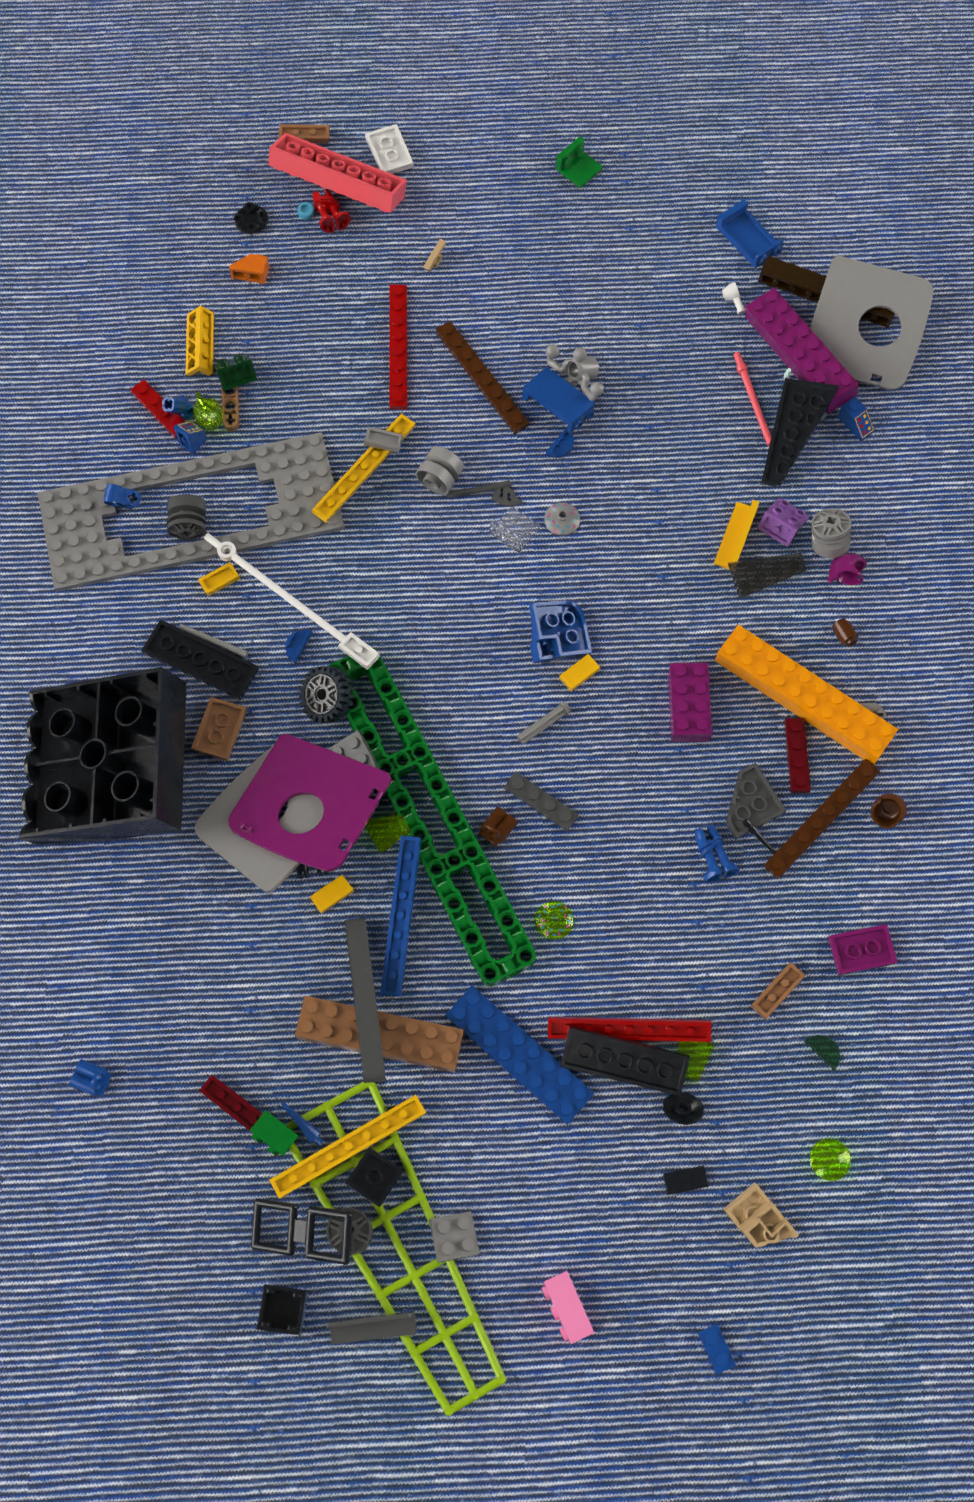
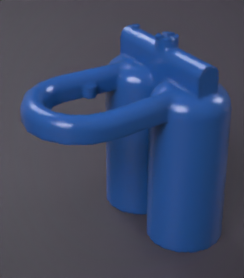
(90, 1078)

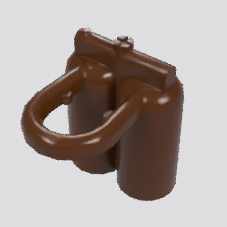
(497, 826)

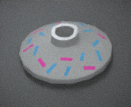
(559, 525)

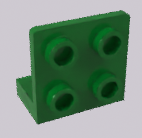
(577, 164)

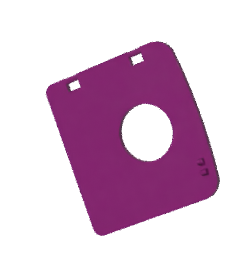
(305, 768)

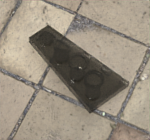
(760, 573)

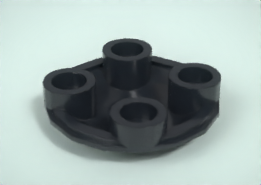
(251, 218)

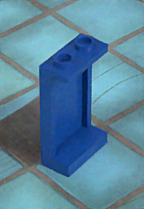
(748, 234)
(559, 398)

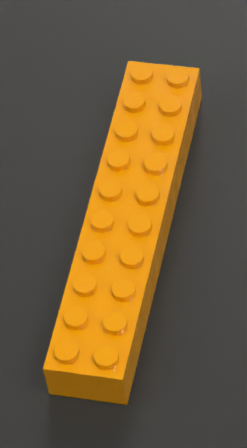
(805, 694)

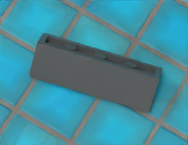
(372, 1327)

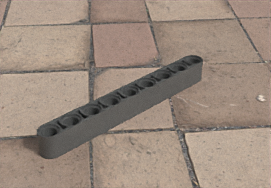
(365, 1001)

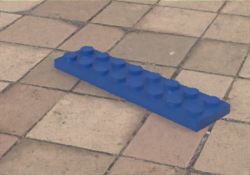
(519, 1055)

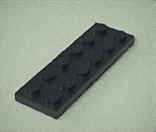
(200, 659)
(625, 1061)

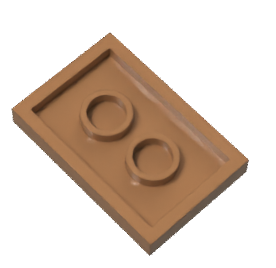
(219, 729)

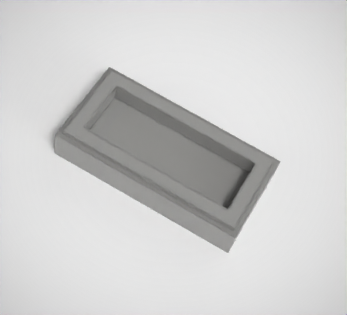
(383, 439)

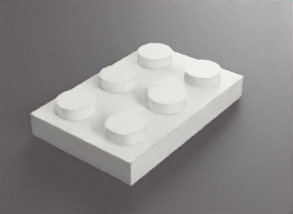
(389, 149)

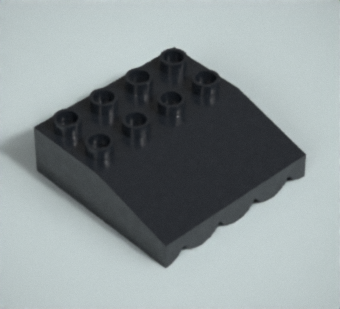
(105, 759)

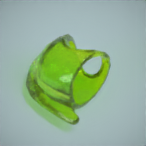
(207, 412)

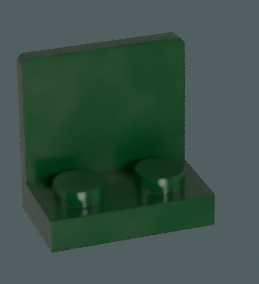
(235, 371)

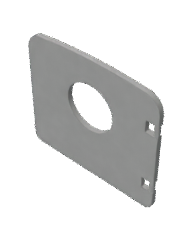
(847, 295)
(257, 864)

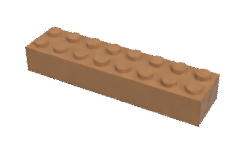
(401, 1037)

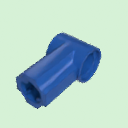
(178, 405)

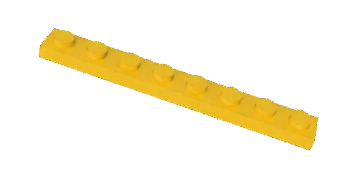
(358, 473)
(347, 1146)

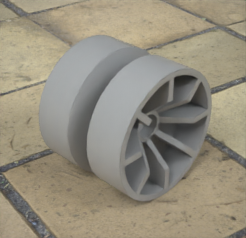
(439, 470)

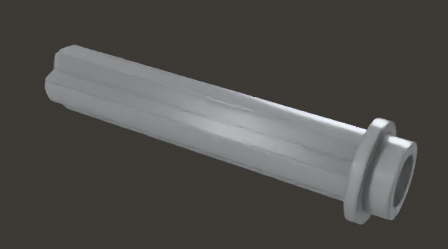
(544, 722)

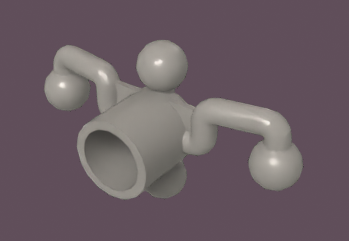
(578, 369)

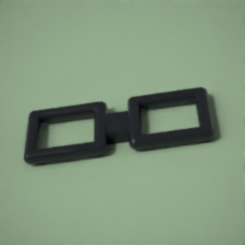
(301, 1231)

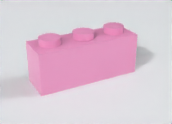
(567, 1308)

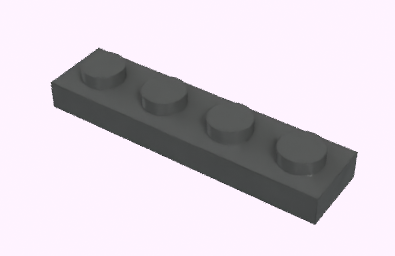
(541, 801)

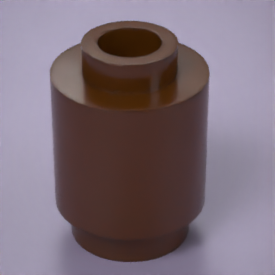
(845, 632)

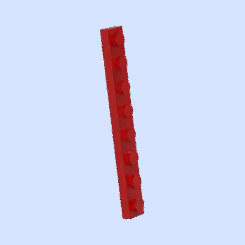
(397, 347)
(634, 1028)

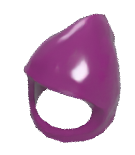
(847, 569)

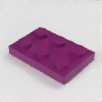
(862, 949)

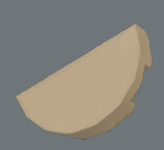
(435, 257)

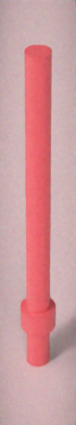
(743, 371)

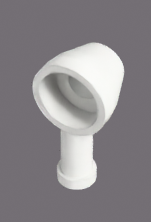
(731, 293)

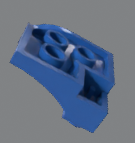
(558, 631)

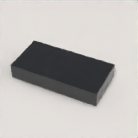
(685, 1180)

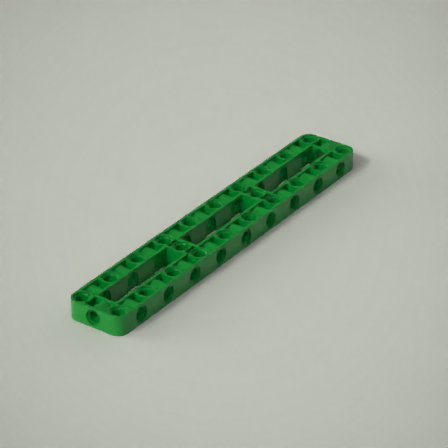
(447, 808)

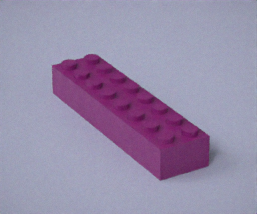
(799, 346)

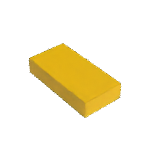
(219, 579)
(579, 672)
(331, 894)

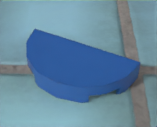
(562, 445)
(296, 644)

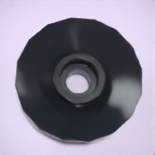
(683, 1109)

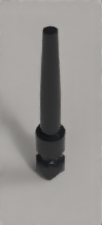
(753, 830)

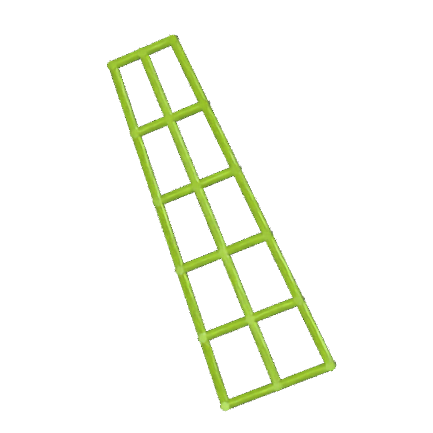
(413, 1274)

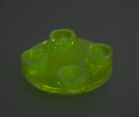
(830, 1159)

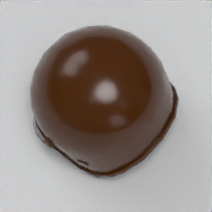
(888, 810)

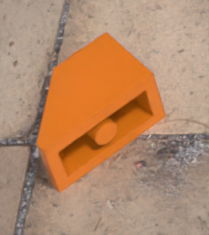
(250, 268)

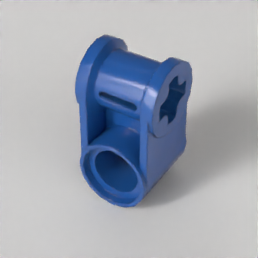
(118, 496)

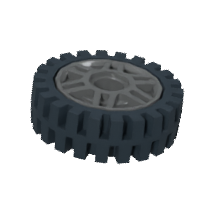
(326, 694)

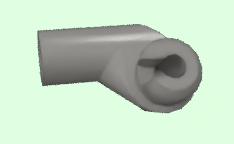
(875, 708)

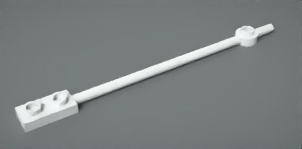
(349, 644)

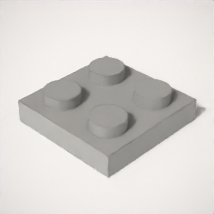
(454, 1237)

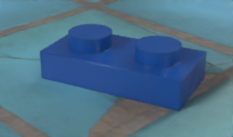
(716, 1348)

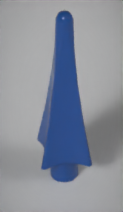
(308, 1130)

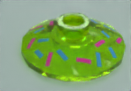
(551, 929)

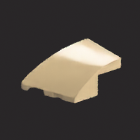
(759, 1218)

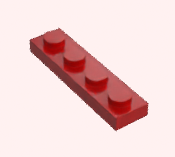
(153, 403)

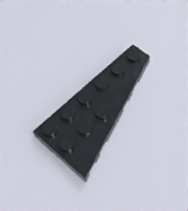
(797, 417)

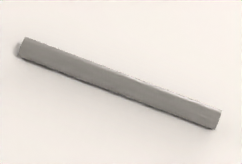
(219, 643)

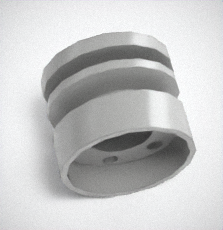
(831, 533)

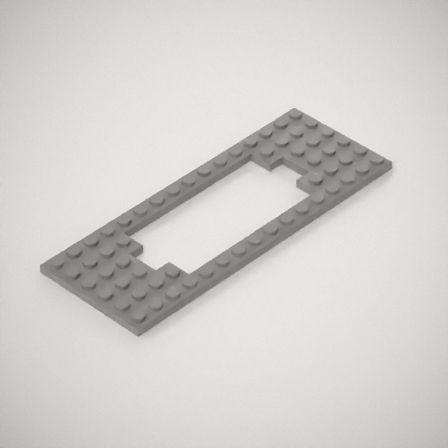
(77, 532)

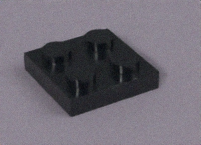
(374, 1177)

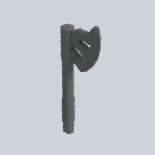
(505, 485)

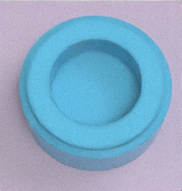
(305, 210)

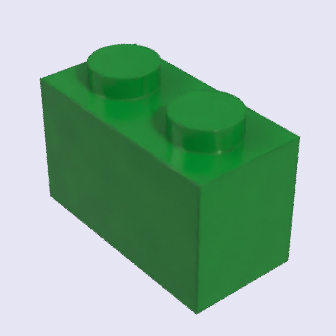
(273, 1133)

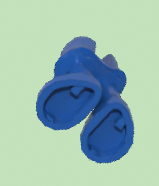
(706, 849)

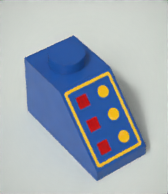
(856, 418)
(190, 436)

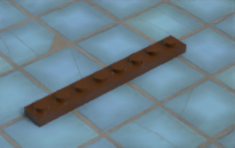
(482, 377)
(821, 819)

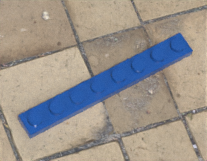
(400, 916)

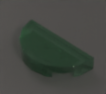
(825, 1049)

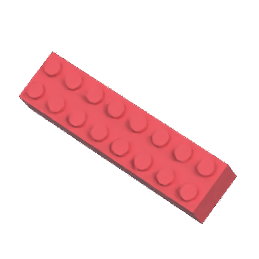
(337, 172)

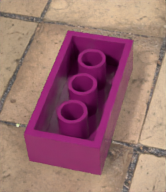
(689, 702)

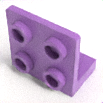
(782, 521)

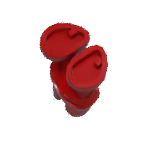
(328, 204)

